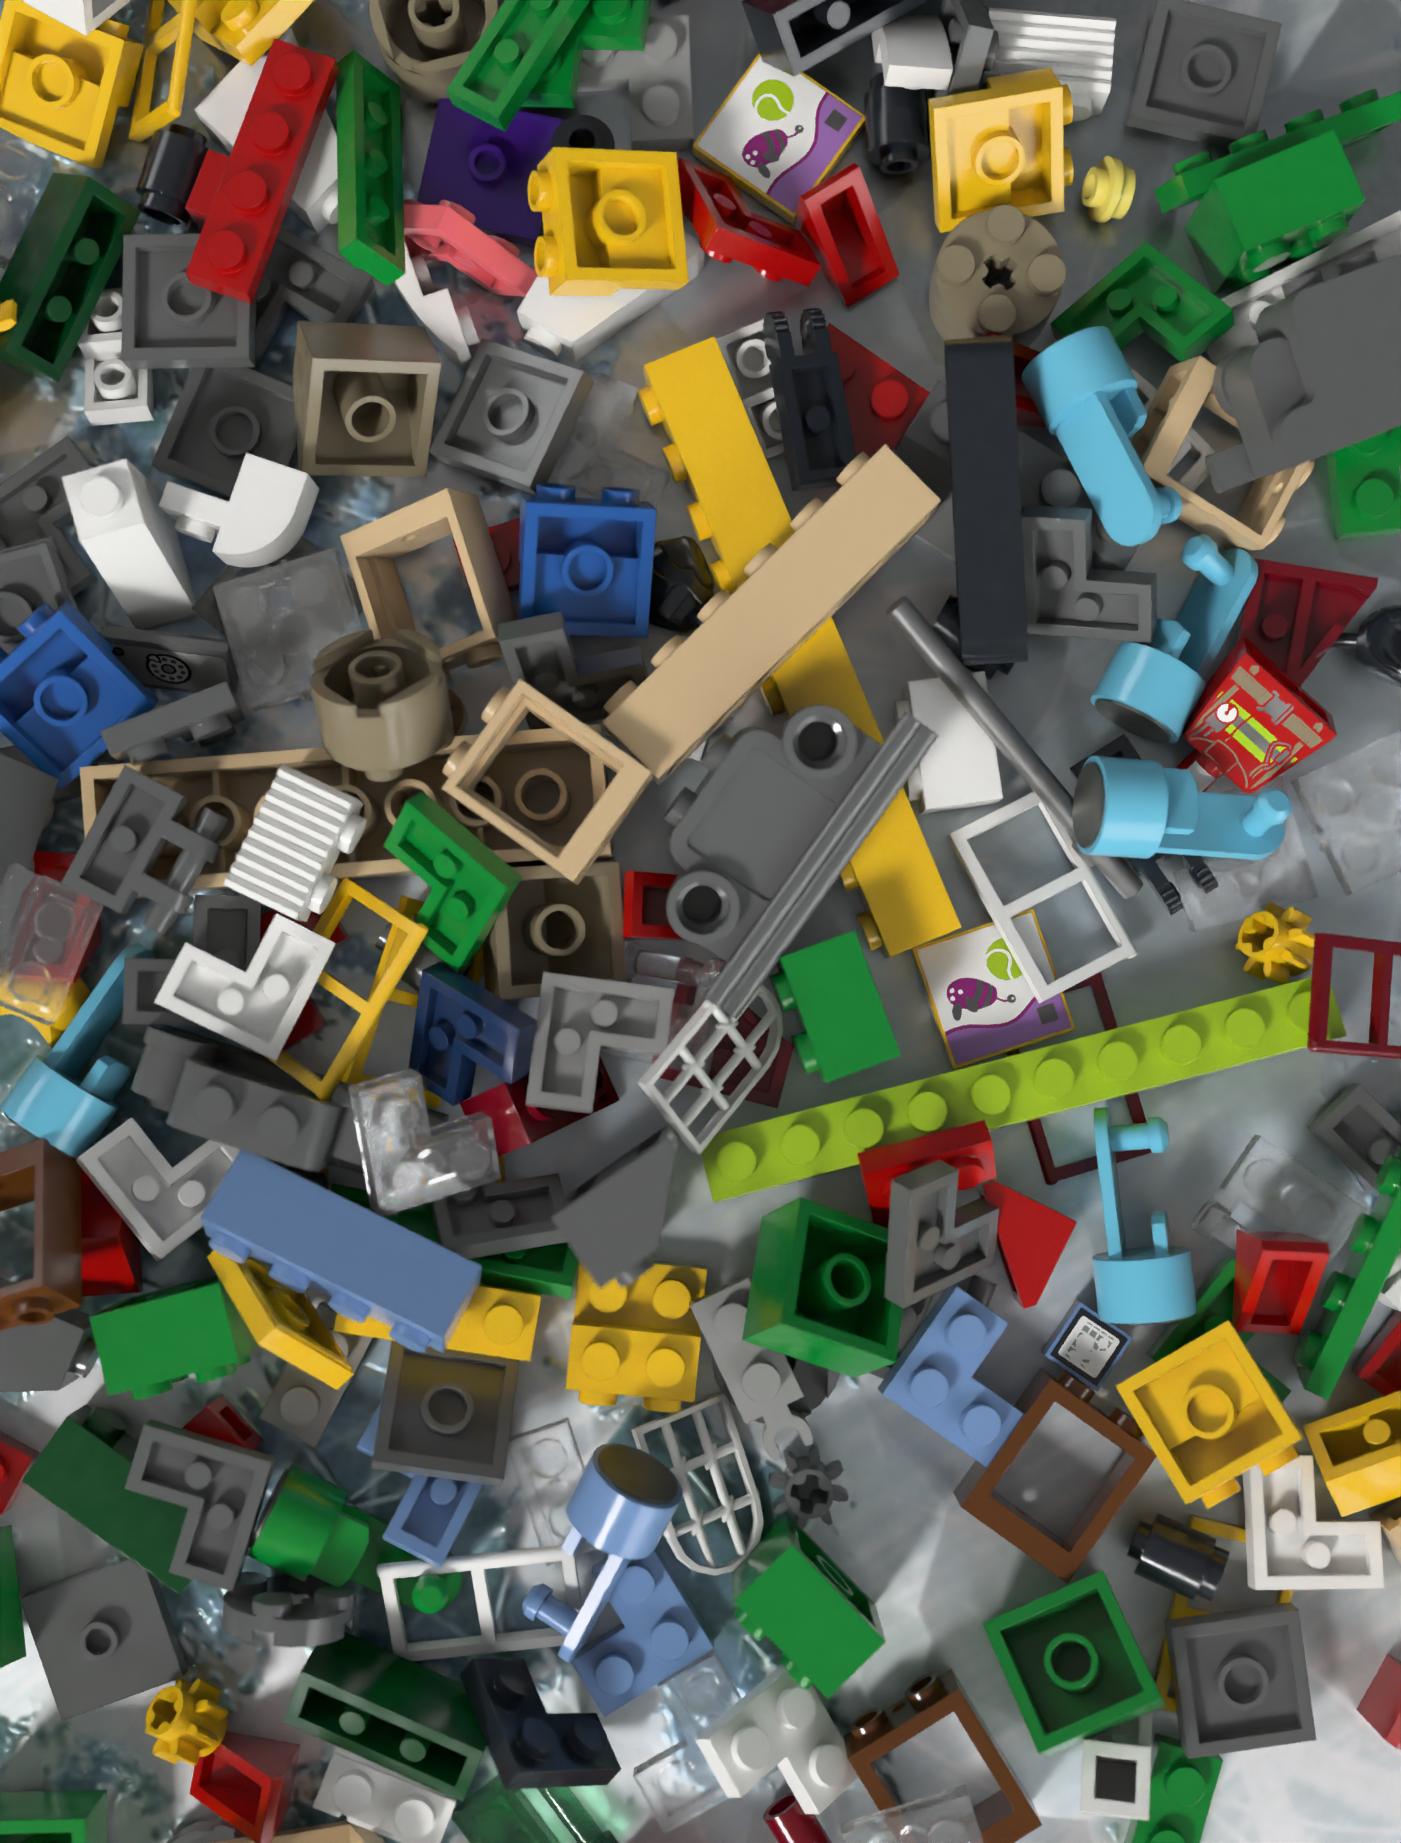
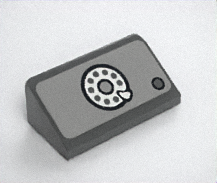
(173, 659)

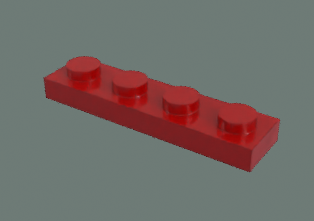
(262, 171)

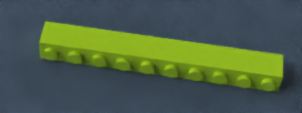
(1016, 1088)

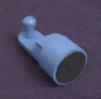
(620, 1509)

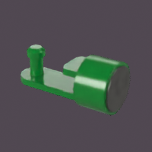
(320, 1534)

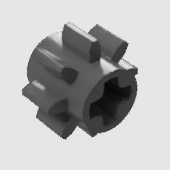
(819, 1500)

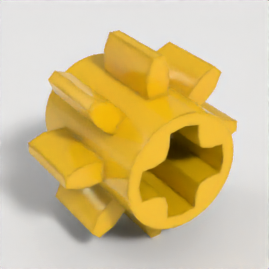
(1276, 943)
(186, 1721)

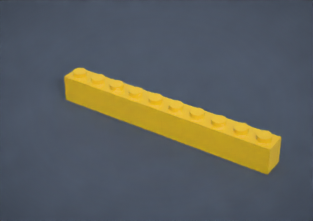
(741, 514)

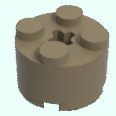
(425, 56)
(1000, 248)
(381, 702)

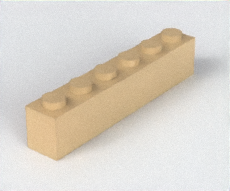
(771, 613)

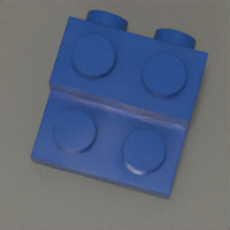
(587, 559)
(63, 691)

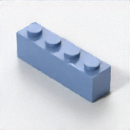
(340, 1251)

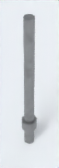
(1004, 736)

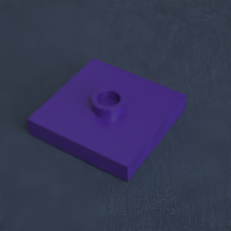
(487, 169)

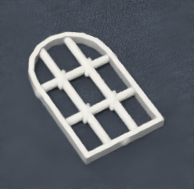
(694, 1066)
(709, 1459)

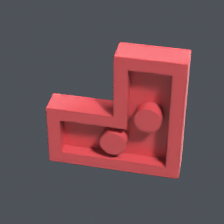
(449, 235)

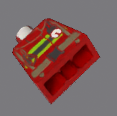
(1252, 723)

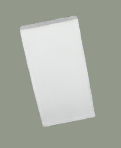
(914, 52)
(447, 327)
(749, 368)
(112, 389)

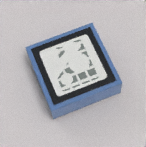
(1086, 1345)

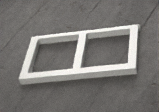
(1002, 914)
(488, 1640)

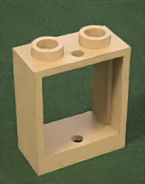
(1159, 440)
(447, 512)
(503, 717)

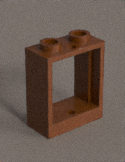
(54, 1182)
(1057, 1555)
(1001, 1817)

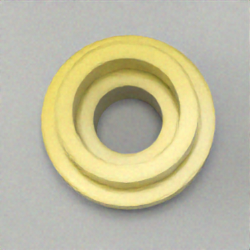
(1108, 190)

